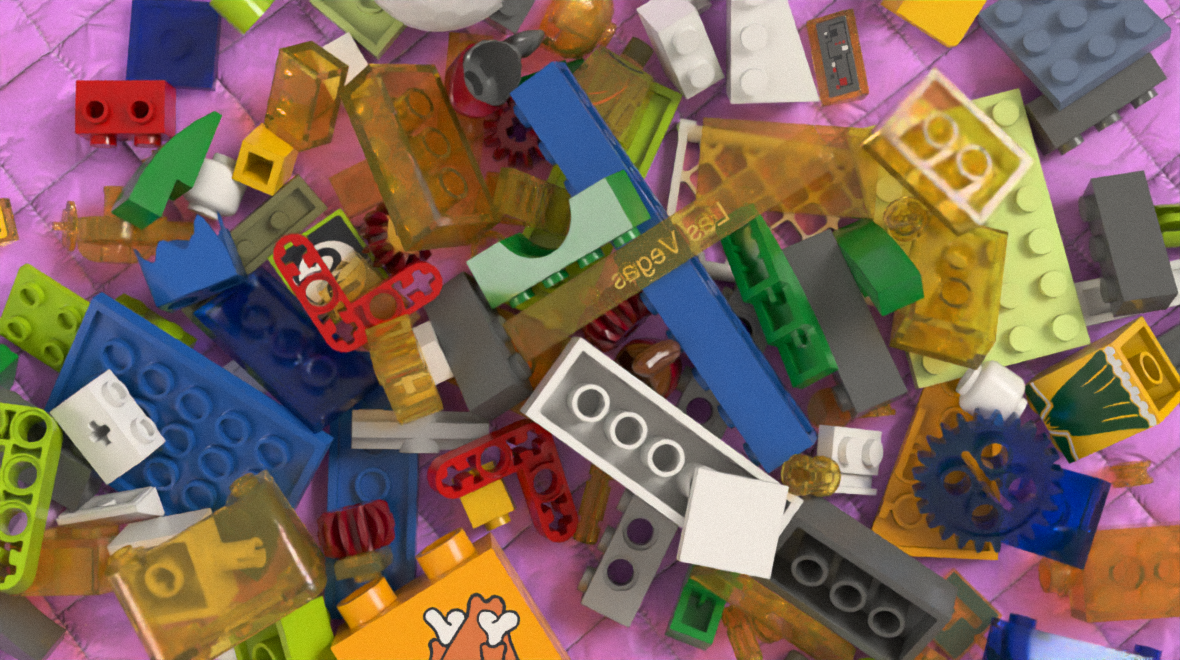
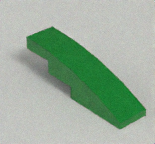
(779, 302)

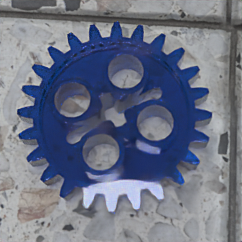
(1021, 456)

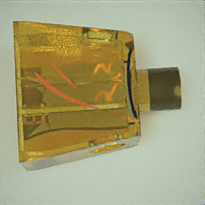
(619, 87)

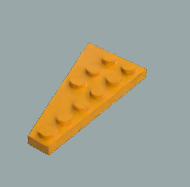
(898, 513)

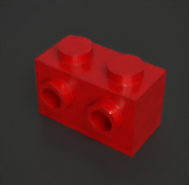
(125, 112)

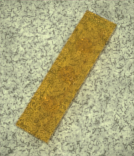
(774, 613)

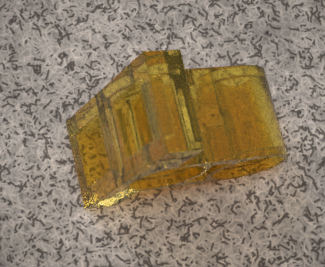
(529, 201)
(403, 370)

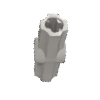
(426, 435)

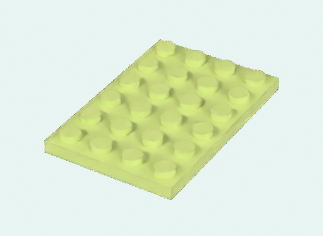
(1038, 293)

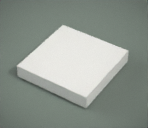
(732, 523)

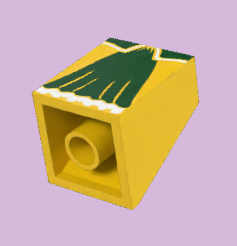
(1105, 391)

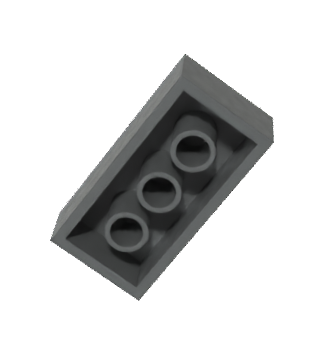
(858, 583)

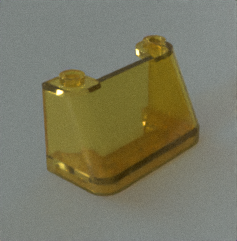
(220, 575)

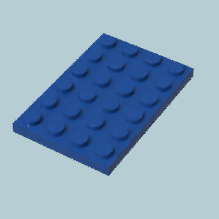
(207, 415)

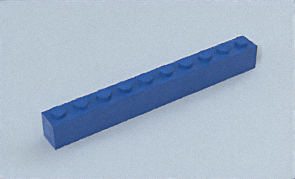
(685, 298)

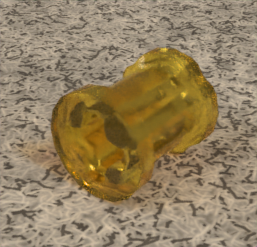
(810, 475)

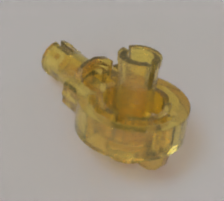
(112, 239)

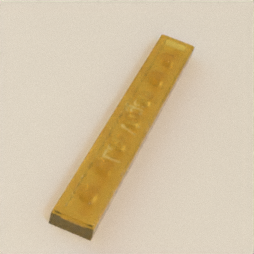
(671, 243)

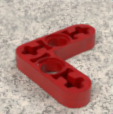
(358, 308)
(526, 465)

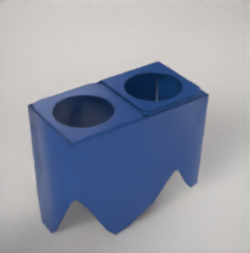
(194, 268)

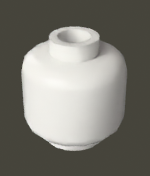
(216, 189)
(991, 389)

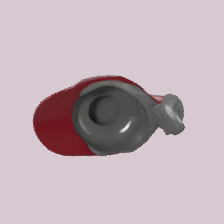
(487, 72)

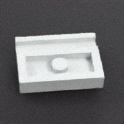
(856, 453)

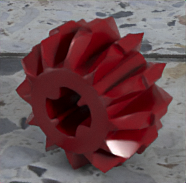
(505, 128)
(384, 242)
(617, 324)
(355, 529)

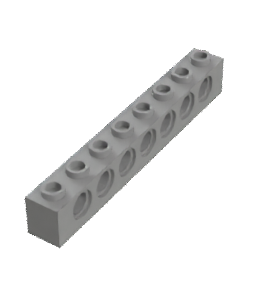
(623, 599)

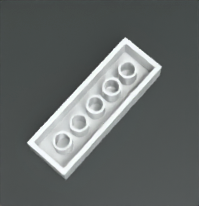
(632, 431)

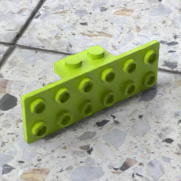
(46, 317)

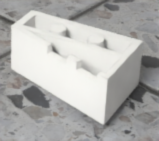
(765, 54)

